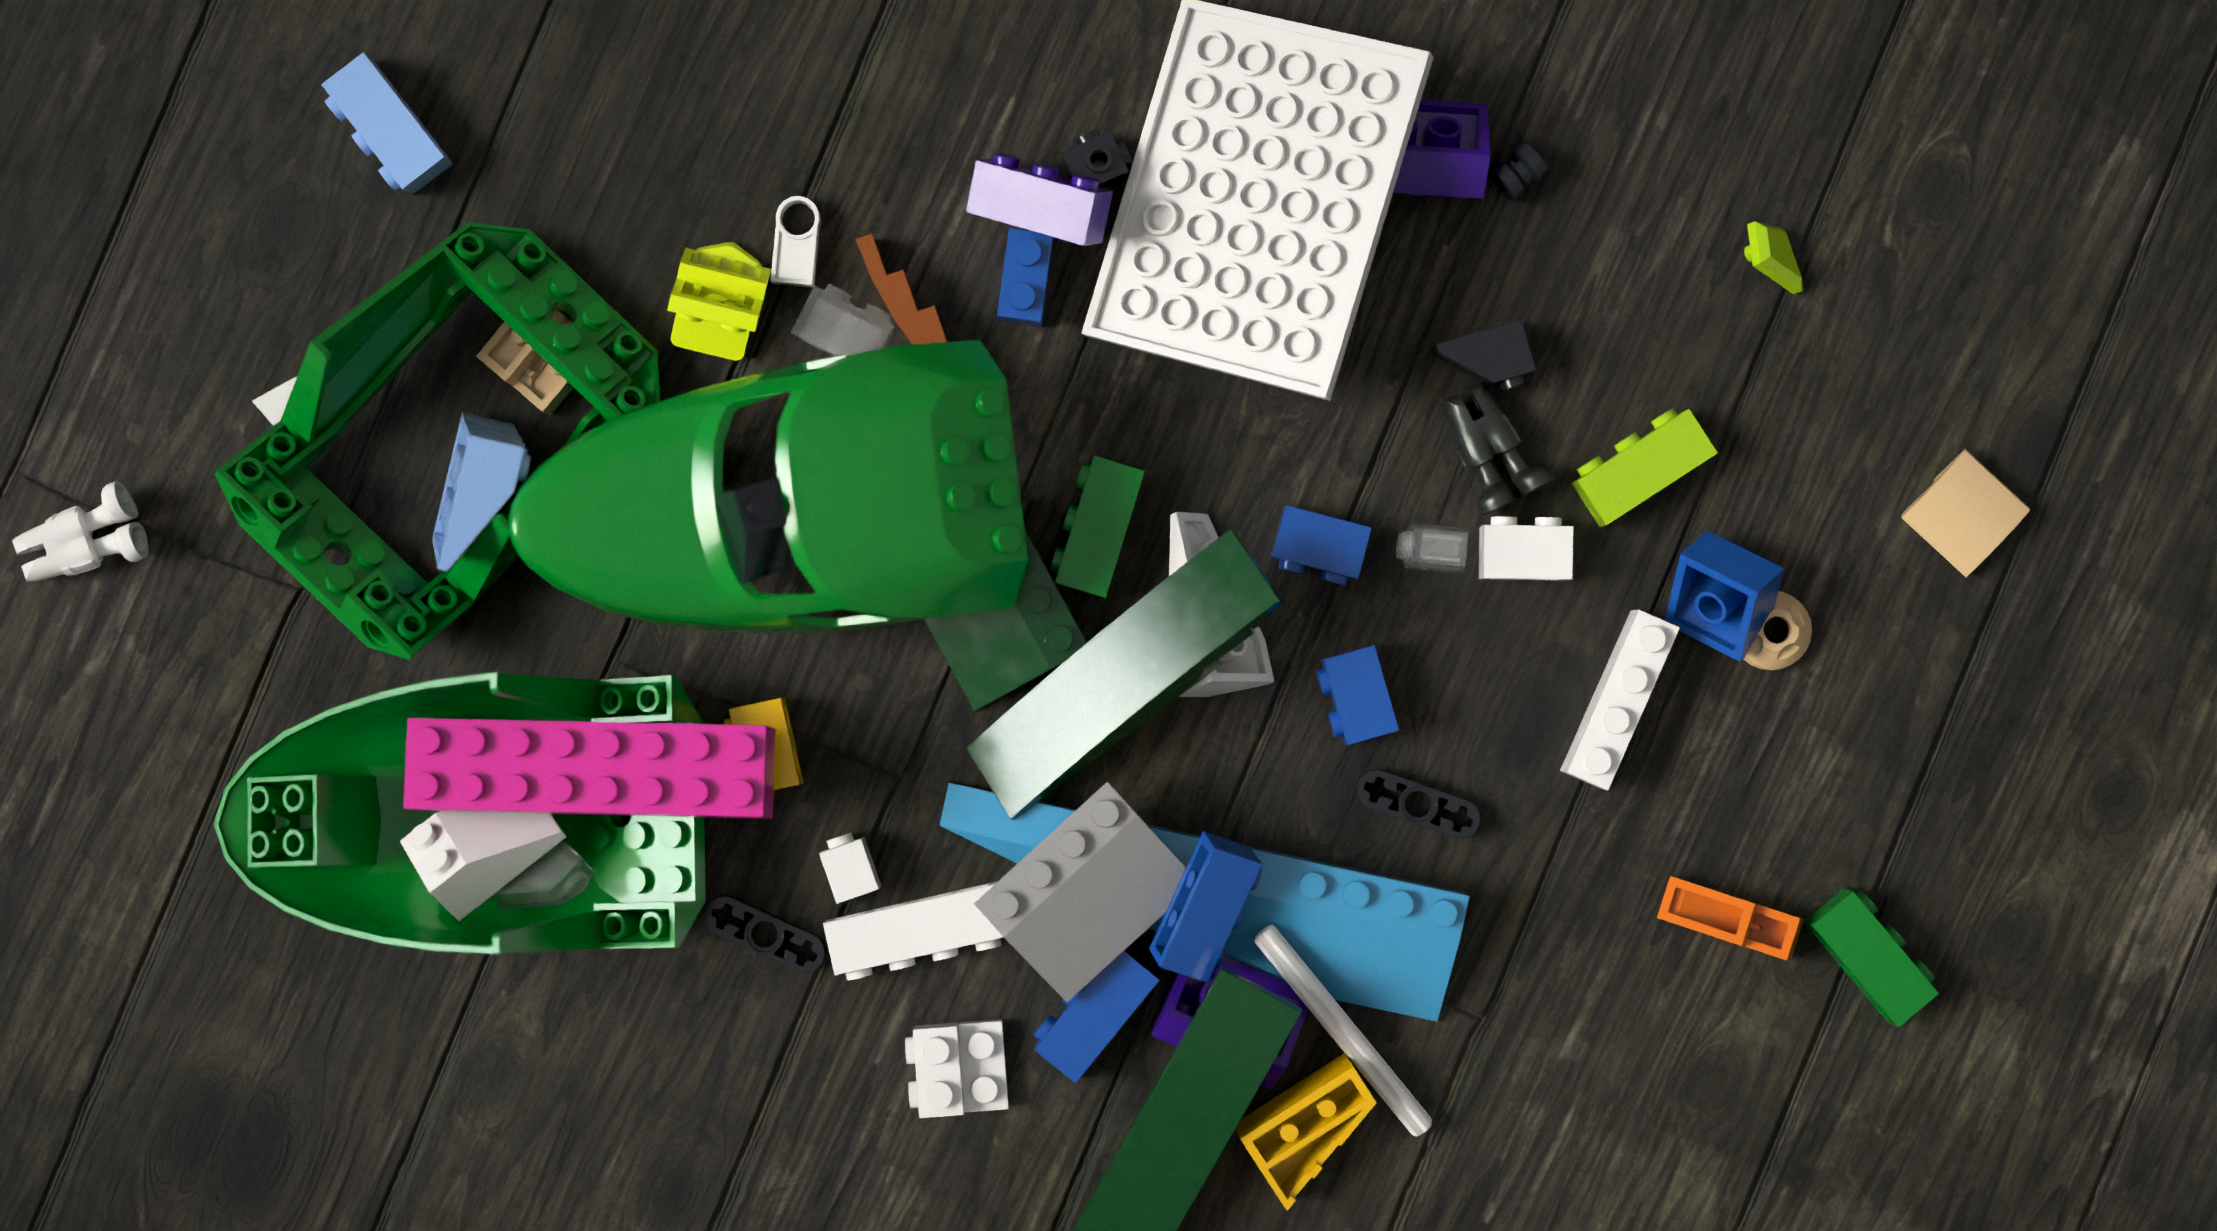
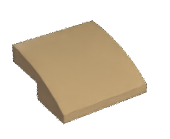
(525, 369)
(1965, 513)

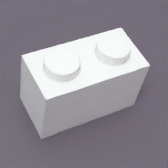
(1526, 551)

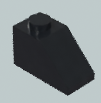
(1491, 355)
(755, 528)

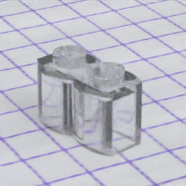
(1433, 547)

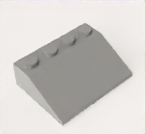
(1084, 892)

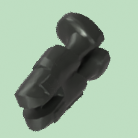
(1492, 436)

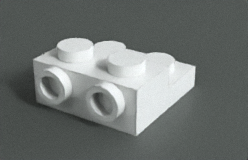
(957, 1068)

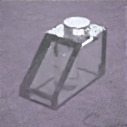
(547, 881)

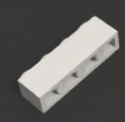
(1619, 699)
(908, 931)

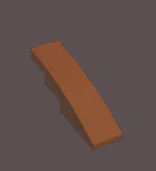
(894, 288)

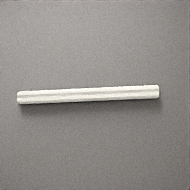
(1343, 1030)

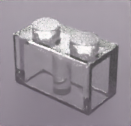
(839, 326)

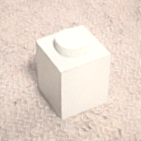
(849, 867)

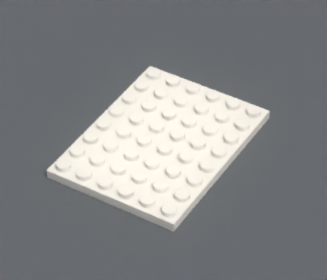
(1257, 196)

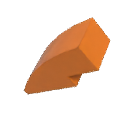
(1730, 918)

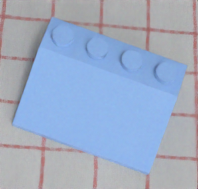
(479, 481)

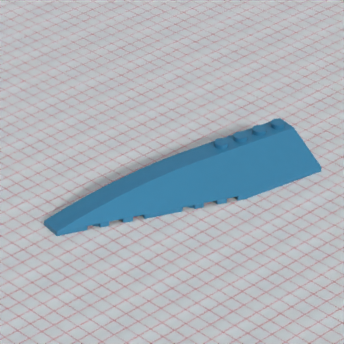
(1357, 930)

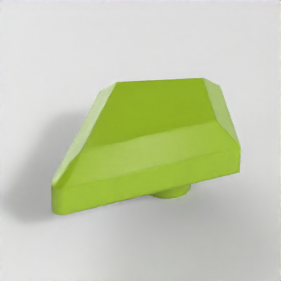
(1773, 255)

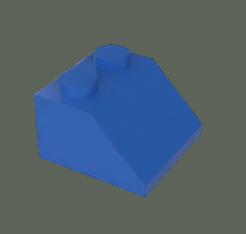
(1722, 594)

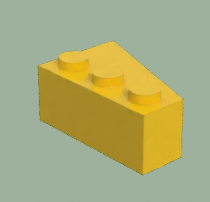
(1305, 1125)

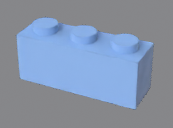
(385, 125)

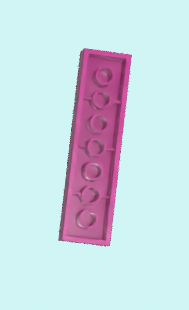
(590, 768)

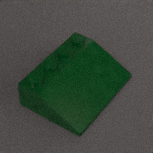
(1012, 646)

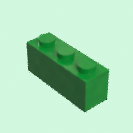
(1097, 526)
(1872, 956)

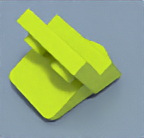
(717, 300)

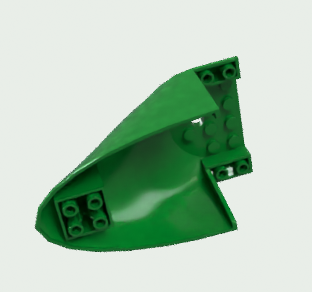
(323, 820)

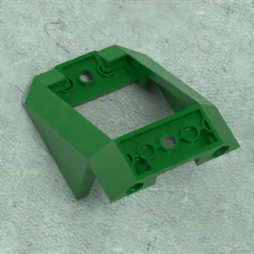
(353, 361)

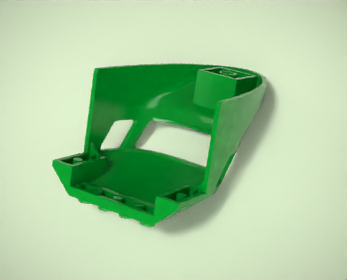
(887, 480)

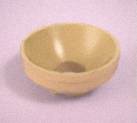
(1776, 656)

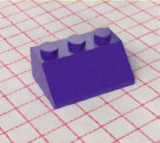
(1447, 151)
(1187, 994)

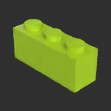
(1643, 465)

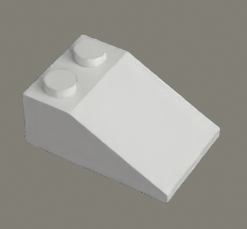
(477, 853)

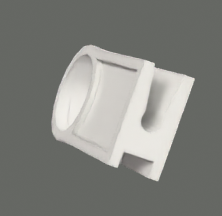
(795, 254)

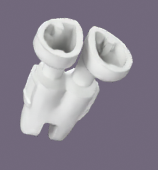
(70, 540)

